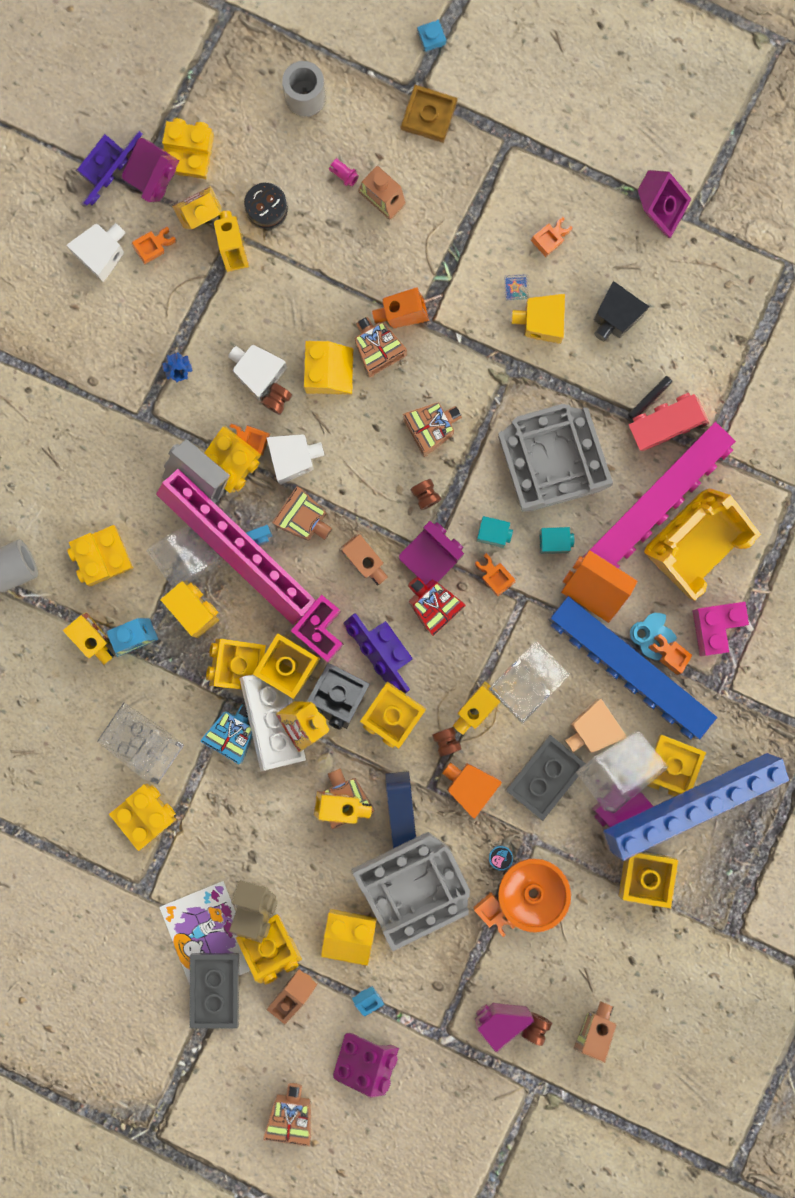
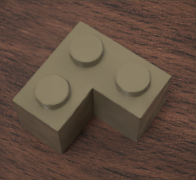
(253, 911)

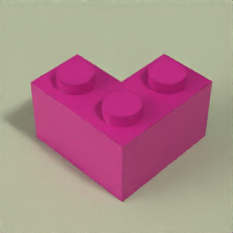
(712, 626)
(313, 627)

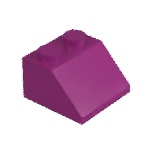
(502, 1023)

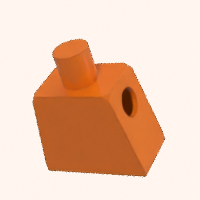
(409, 307)
(471, 787)

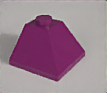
(663, 200)

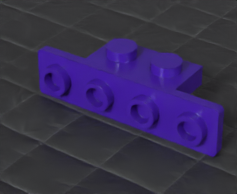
(102, 162)
(382, 650)

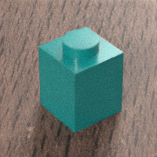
(494, 532)
(556, 540)

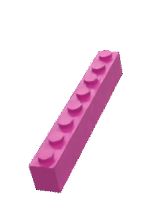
(663, 495)
(235, 546)

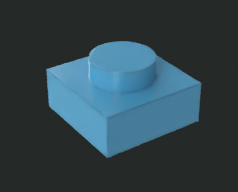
(431, 35)
(260, 534)
(368, 1001)

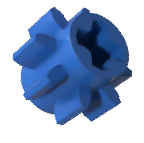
(177, 367)

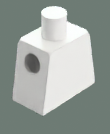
(98, 249)
(257, 369)
(292, 456)

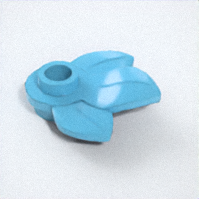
(653, 626)

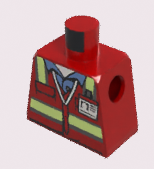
(433, 604)

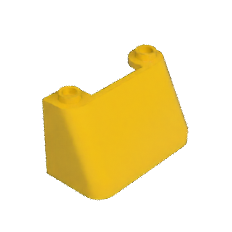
(700, 540)

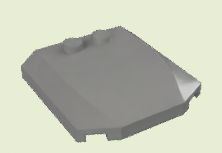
(554, 457)
(414, 889)

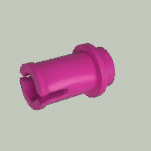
(344, 173)

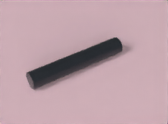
(650, 397)

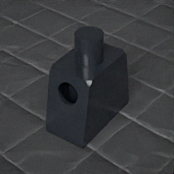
(618, 312)

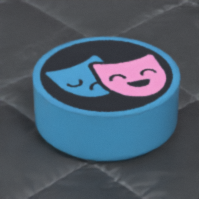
(500, 857)

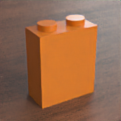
(598, 586)

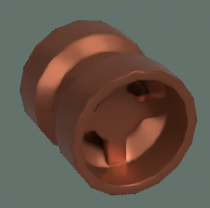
(277, 398)
(425, 494)
(444, 736)
(537, 1029)

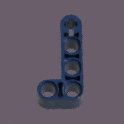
(400, 807)

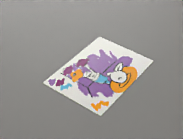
(203, 925)

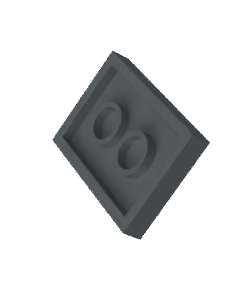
(545, 777)
(214, 990)

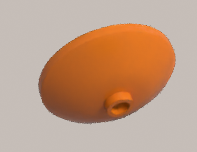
(544, 909)

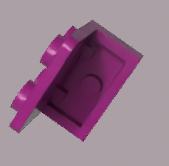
(150, 170)
(431, 553)
(633, 807)
(365, 1065)

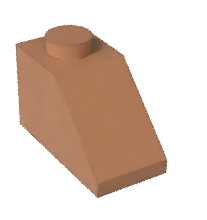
(292, 996)

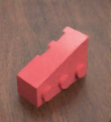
(668, 421)

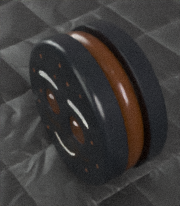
(266, 206)

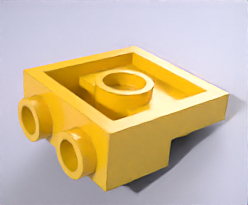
(190, 145)
(233, 457)
(99, 556)
(232, 662)
(392, 716)
(682, 763)
(143, 816)
(272, 955)

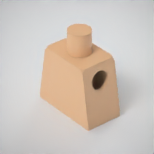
(595, 729)

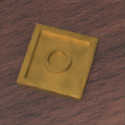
(429, 113)

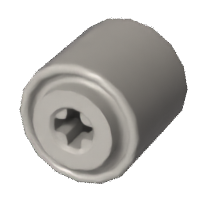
(301, 78)
(16, 565)

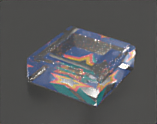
(516, 287)

